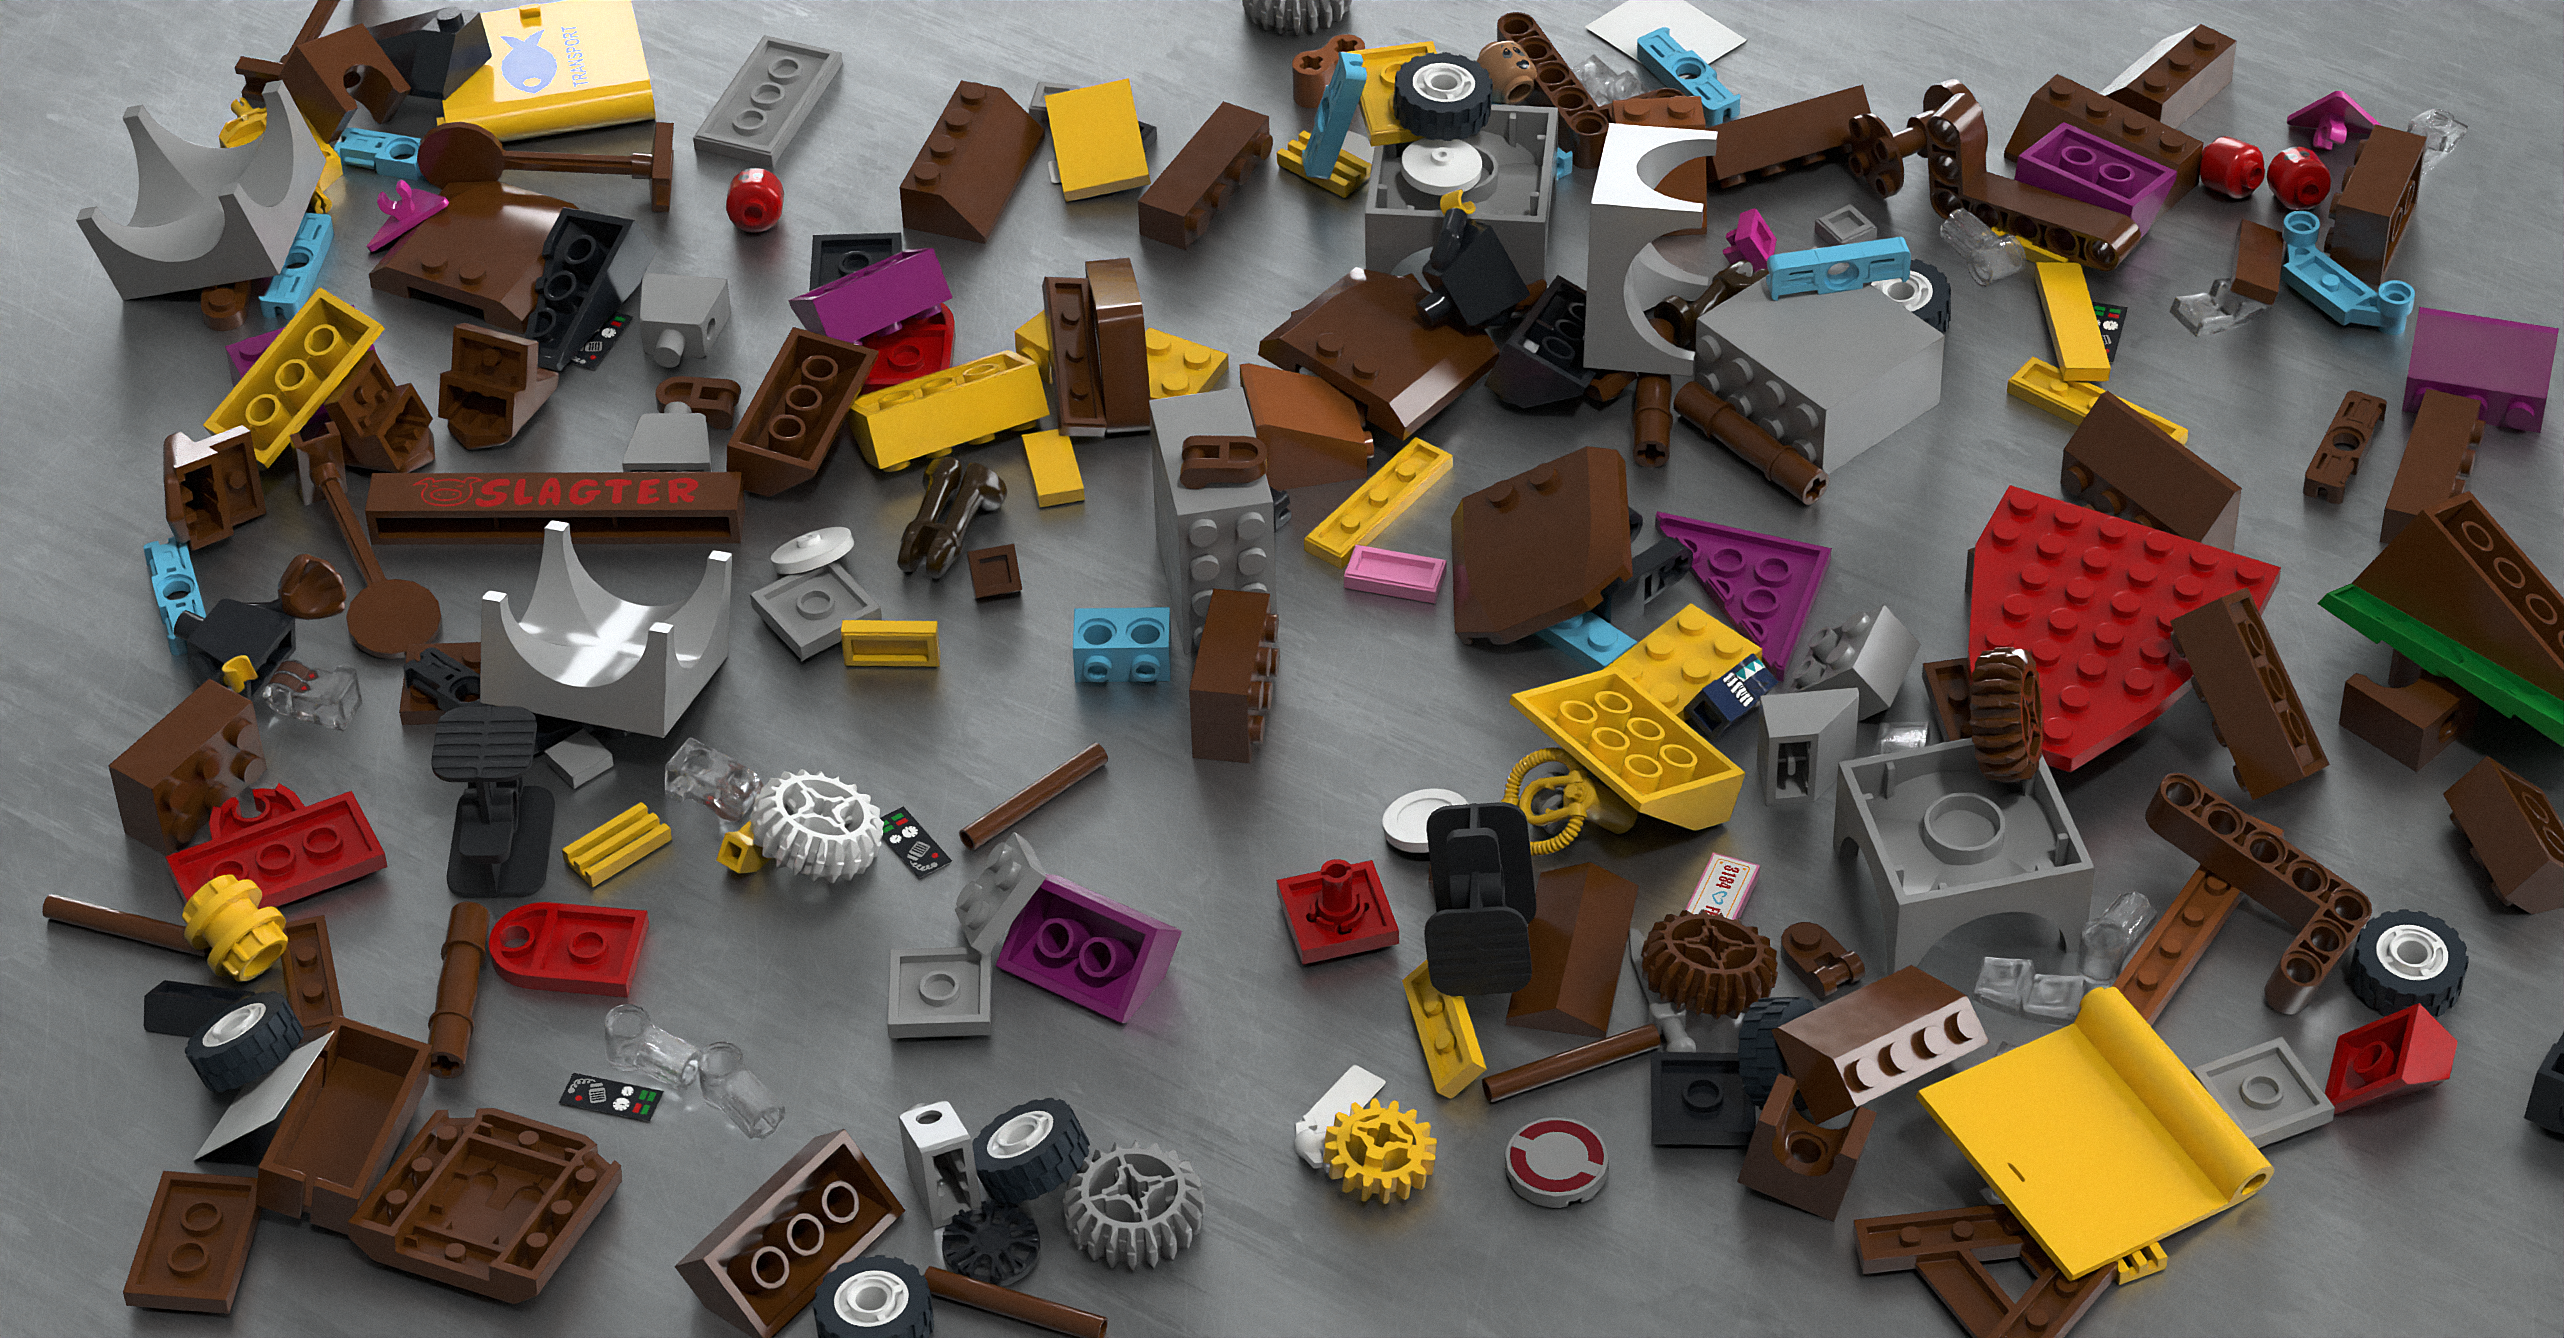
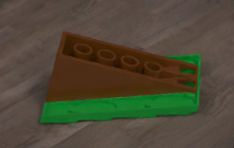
(2466, 610)

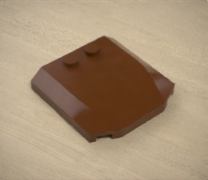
(476, 251)
(1381, 351)
(1540, 546)
(486, 1202)

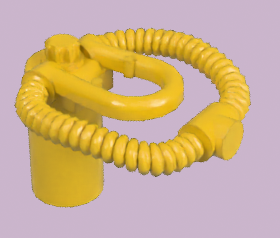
(1582, 800)

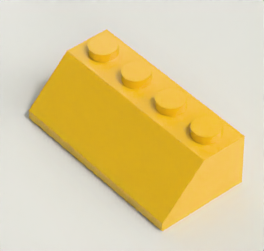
(296, 374)
(948, 409)

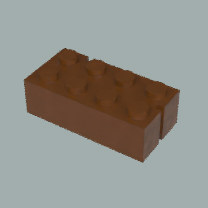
(345, 1135)

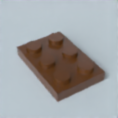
(194, 1243)

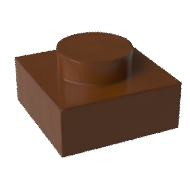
(1609, 384)
(994, 570)

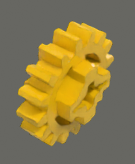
(1379, 1150)

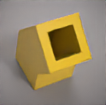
(740, 852)

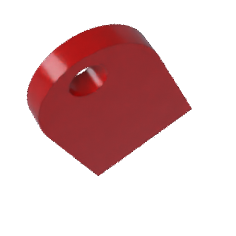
(912, 351)
(570, 948)

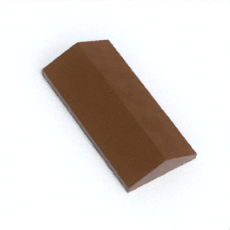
(1575, 951)

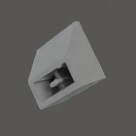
(1864, 653)
(1803, 742)

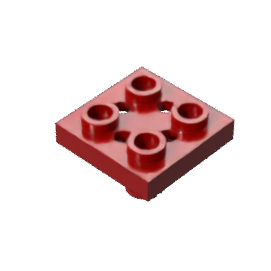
(1335, 902)

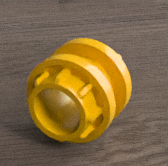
(228, 920)

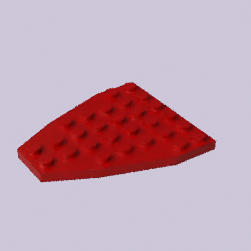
(2095, 613)

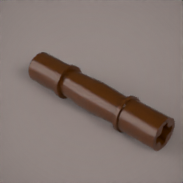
(1652, 417)
(1751, 442)
(457, 989)

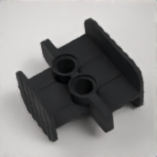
(499, 824)
(1481, 899)

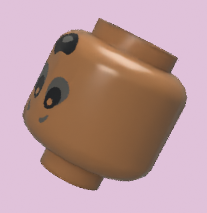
(1510, 71)

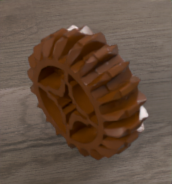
(2006, 714)
(1708, 963)

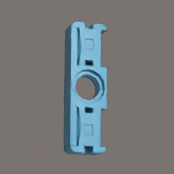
(1669, 60)
(1334, 116)
(377, 151)
(1809, 268)
(292, 288)
(172, 573)

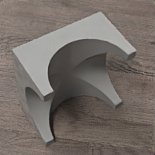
(1511, 196)
(209, 210)
(1623, 265)
(599, 656)
(1959, 845)

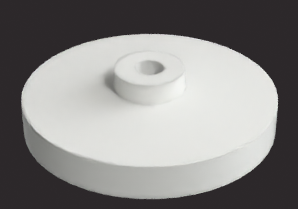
(1441, 166)
(812, 550)
(1407, 817)

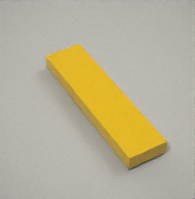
(2072, 321)
(2071, 400)
(1378, 502)

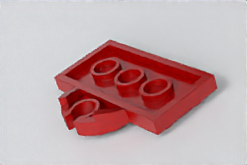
(284, 849)

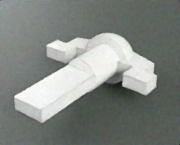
(1310, 1144)

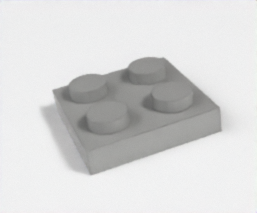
(810, 607)
(1000, 892)
(939, 992)
(2266, 1092)

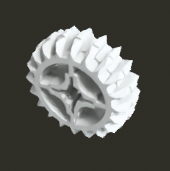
(816, 826)

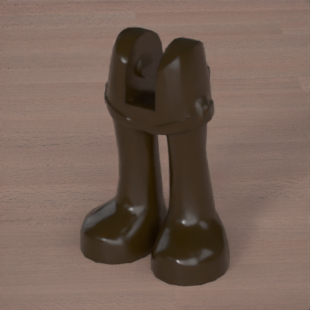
(1723, 287)
(943, 542)

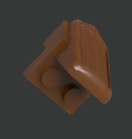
(492, 386)
(380, 422)
(210, 485)

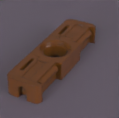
(2352, 426)

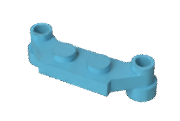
(2334, 287)

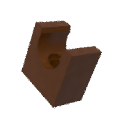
(336, 71)
(2412, 717)
(1801, 1160)

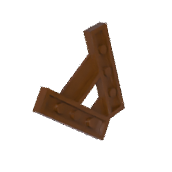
(1947, 1254)

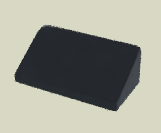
(185, 1007)

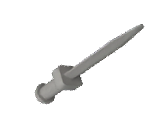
(1661, 1014)

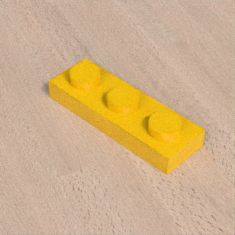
(1444, 1033)

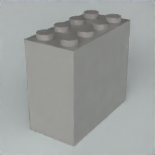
(1822, 367)
(1210, 533)

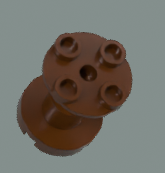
(1880, 153)

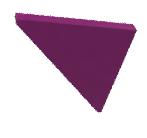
(1755, 580)

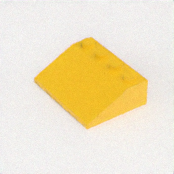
(1636, 747)

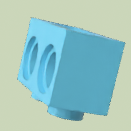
(1122, 644)

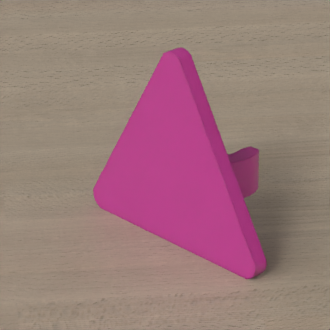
(2333, 118)
(405, 214)

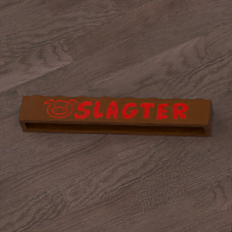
(521, 504)

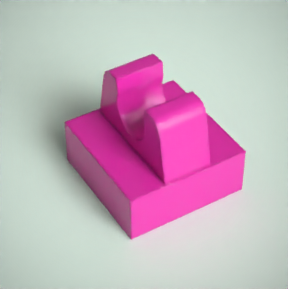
(1750, 241)

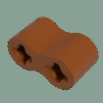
(1315, 69)

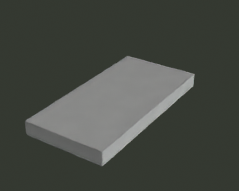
(768, 101)

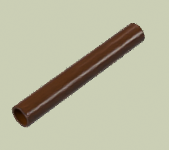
(1033, 796)
(119, 923)
(1571, 1062)
(1015, 1304)

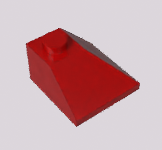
(2389, 1059)

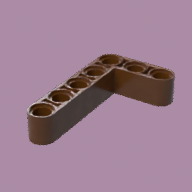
(1580, 120)
(2050, 220)
(1121, 344)
(2271, 873)

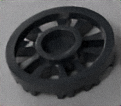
(991, 1243)

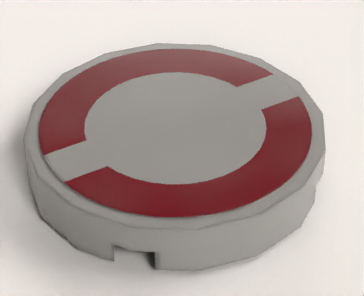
(1556, 1161)

